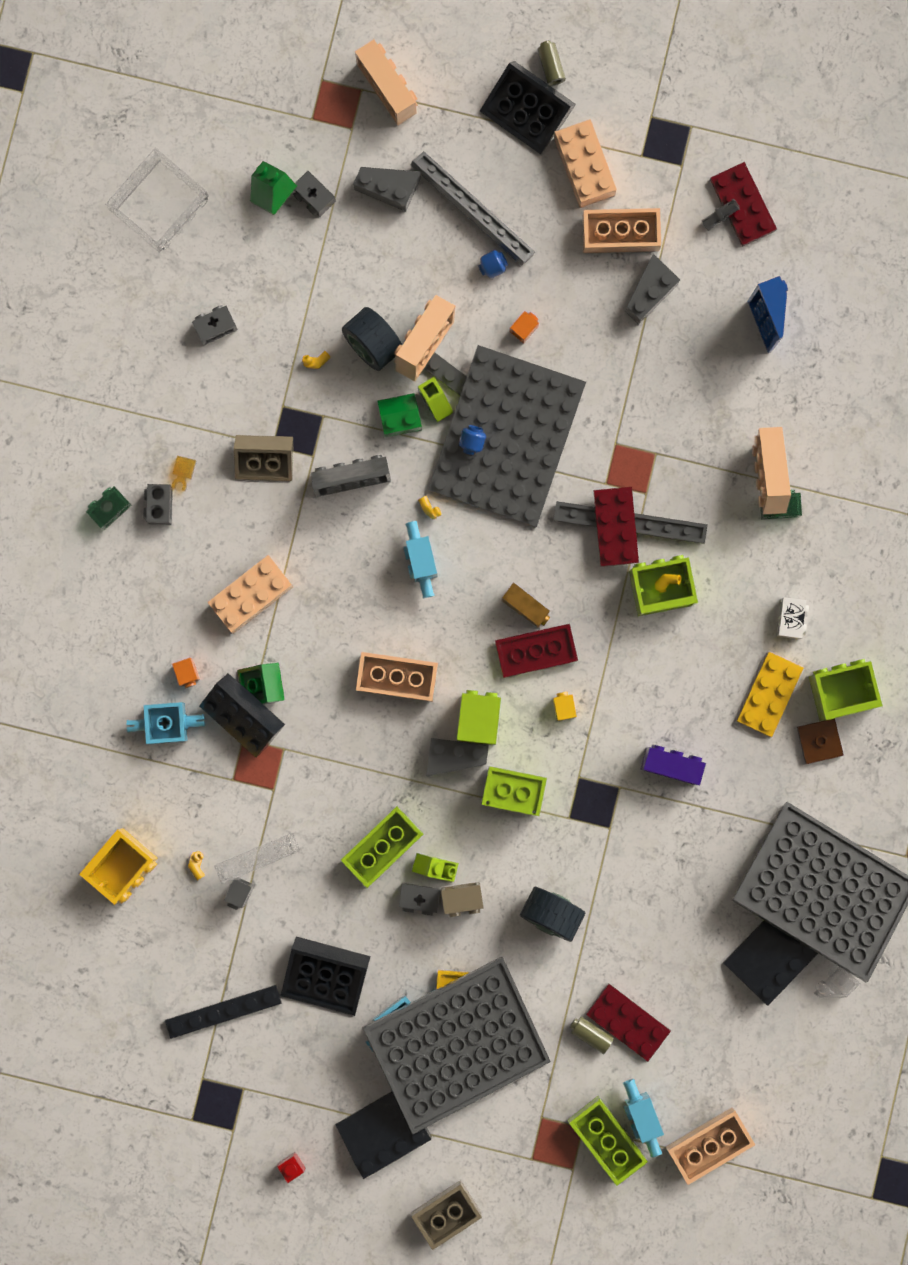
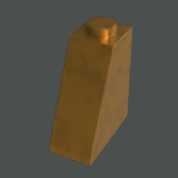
(526, 605)

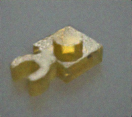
(183, 469)

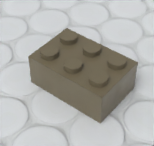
(462, 898)
(446, 1215)

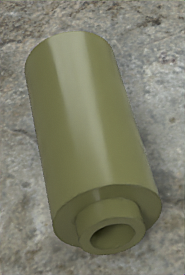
(551, 63)
(591, 1034)

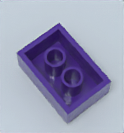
(673, 765)

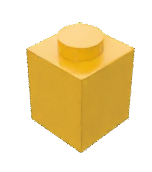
(564, 706)

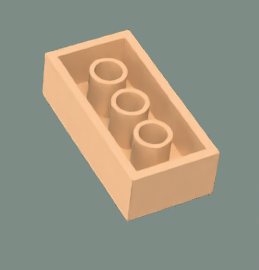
(386, 82)
(585, 163)
(621, 230)
(424, 337)
(771, 470)
(250, 594)
(396, 676)
(710, 1145)

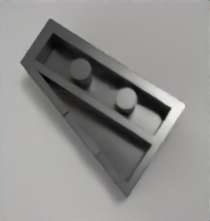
(388, 185)
(651, 290)
(454, 755)

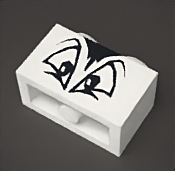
(792, 618)

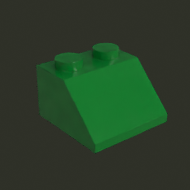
(270, 187)
(399, 415)
(263, 682)

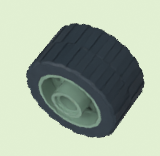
(371, 338)
(552, 914)

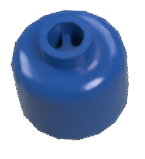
(493, 264)
(472, 439)

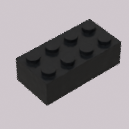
(242, 715)

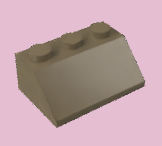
(263, 458)

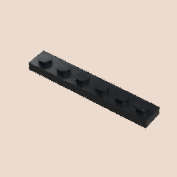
(223, 1011)

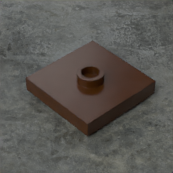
(820, 741)

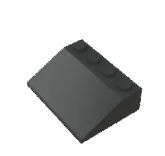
(350, 476)

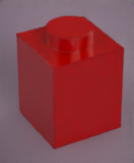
(291, 1167)

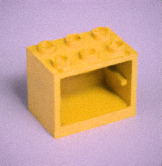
(119, 867)

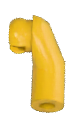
(315, 362)
(434, 512)
(666, 579)
(194, 864)

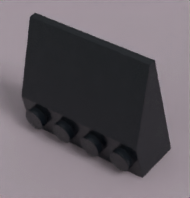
(527, 107)
(768, 961)
(325, 976)
(379, 1135)

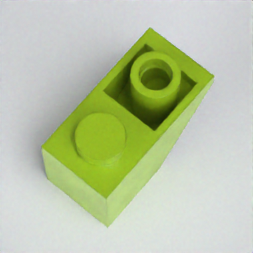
(435, 399)
(435, 867)

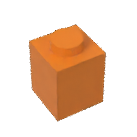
(524, 326)
(186, 672)

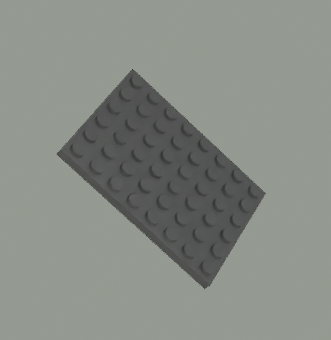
(526, 426)
(825, 892)
(456, 1045)

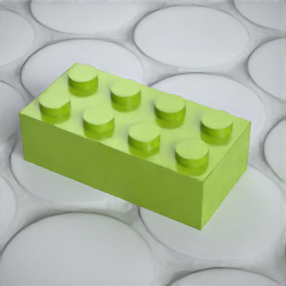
(382, 847)
(607, 1140)

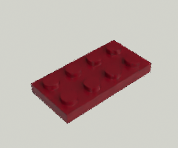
(752, 218)
(616, 526)
(536, 650)
(628, 1022)

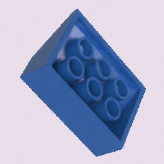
(769, 310)

